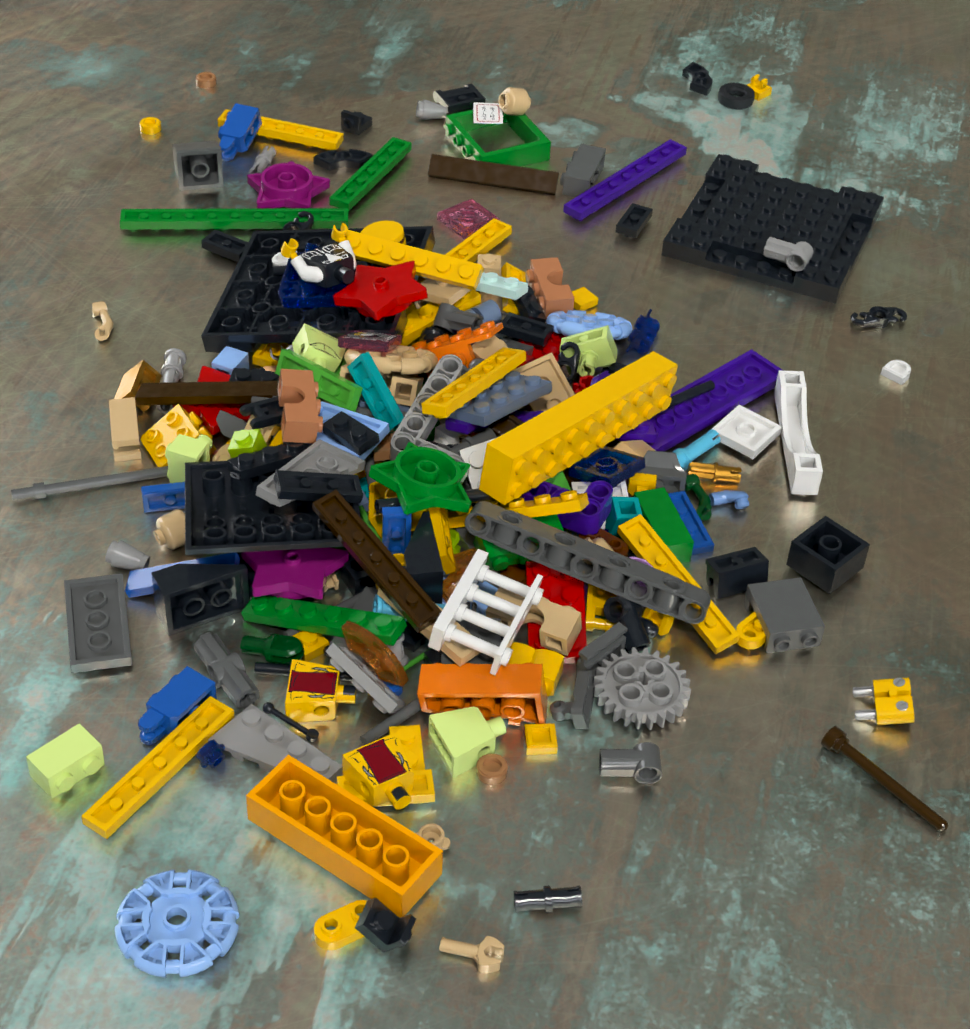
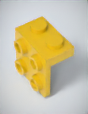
(167, 429)

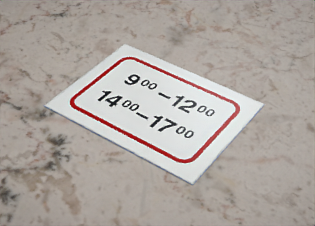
(487, 113)

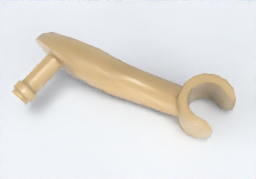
(104, 330)

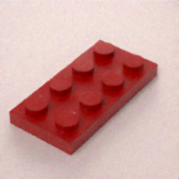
(563, 591)

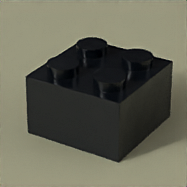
(827, 554)

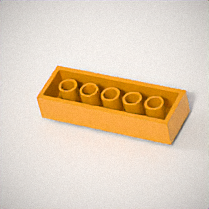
(345, 835)

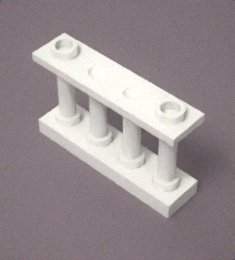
(467, 590)

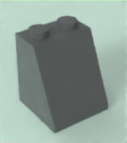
(198, 165)

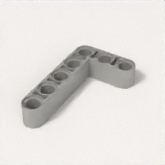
(445, 372)

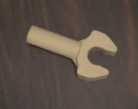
(477, 952)

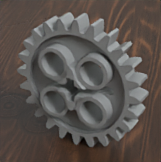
(641, 688)

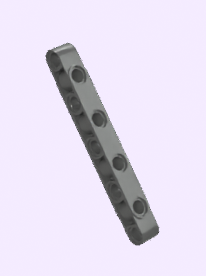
(609, 569)

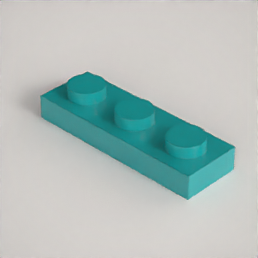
(375, 391)

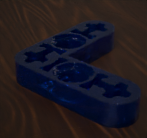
(303, 290)

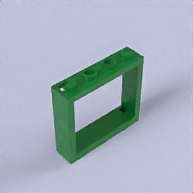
(535, 149)

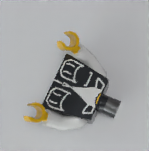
(324, 265)

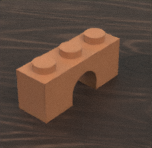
(546, 282)
(301, 409)

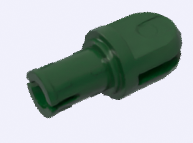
(274, 648)

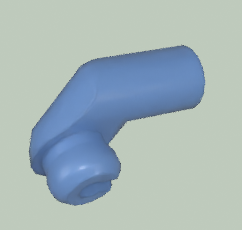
(729, 496)

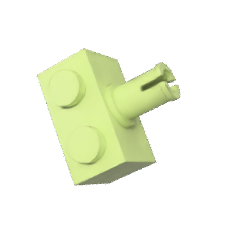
(596, 350)
(185, 450)

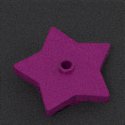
(287, 186)
(293, 571)

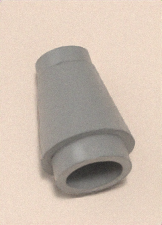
(429, 110)
(126, 557)

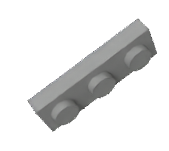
(364, 678)

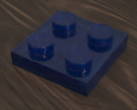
(607, 465)

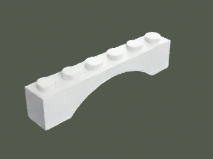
(801, 460)

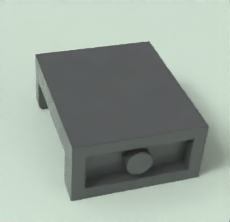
(785, 614)

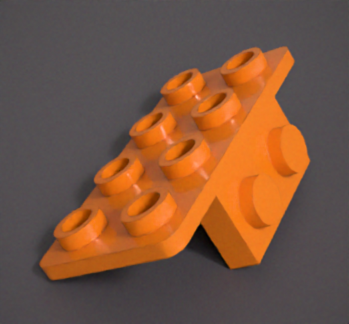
(460, 343)

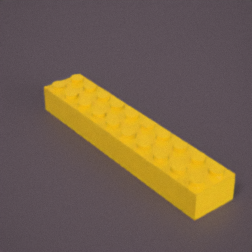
(576, 427)

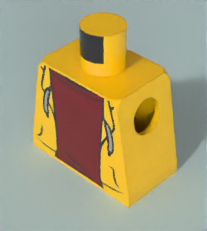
(315, 692)
(380, 772)

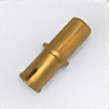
(715, 472)

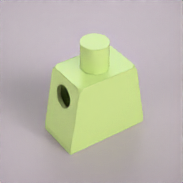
(464, 737)

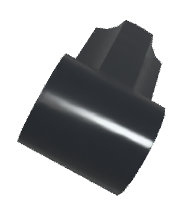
(628, 614)

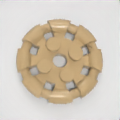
(400, 359)

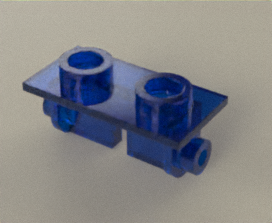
(643, 333)

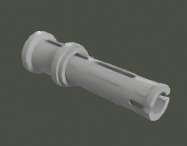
(172, 371)

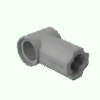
(794, 255)

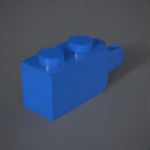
(238, 130)
(174, 704)

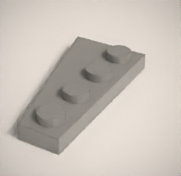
(317, 458)
(267, 742)

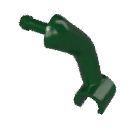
(704, 507)

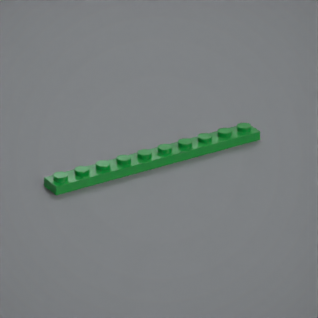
(228, 218)

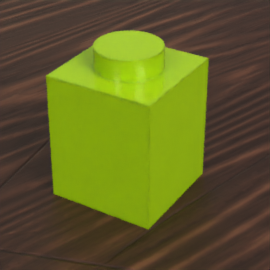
(246, 442)

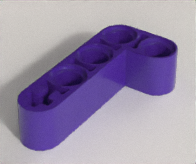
(591, 517)

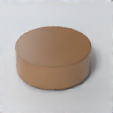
(206, 80)
(492, 769)

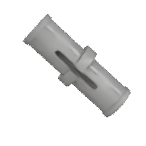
(263, 160)

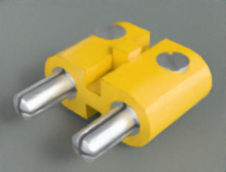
(891, 701)

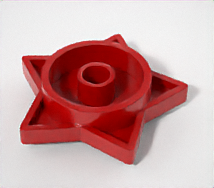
(382, 291)
(209, 412)

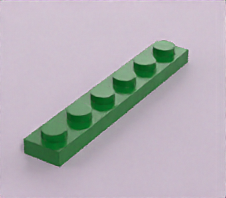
(370, 173)
(321, 617)

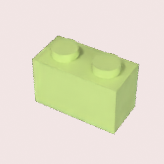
(65, 761)

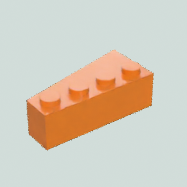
(513, 693)

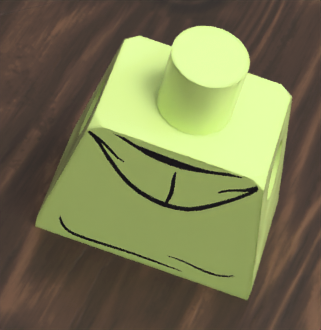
(318, 347)

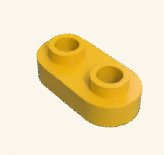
(751, 632)
(345, 921)

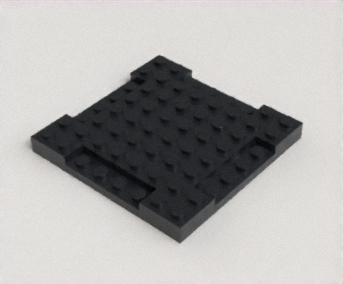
(743, 208)
(251, 305)

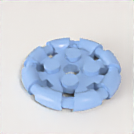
(578, 321)
(182, 938)

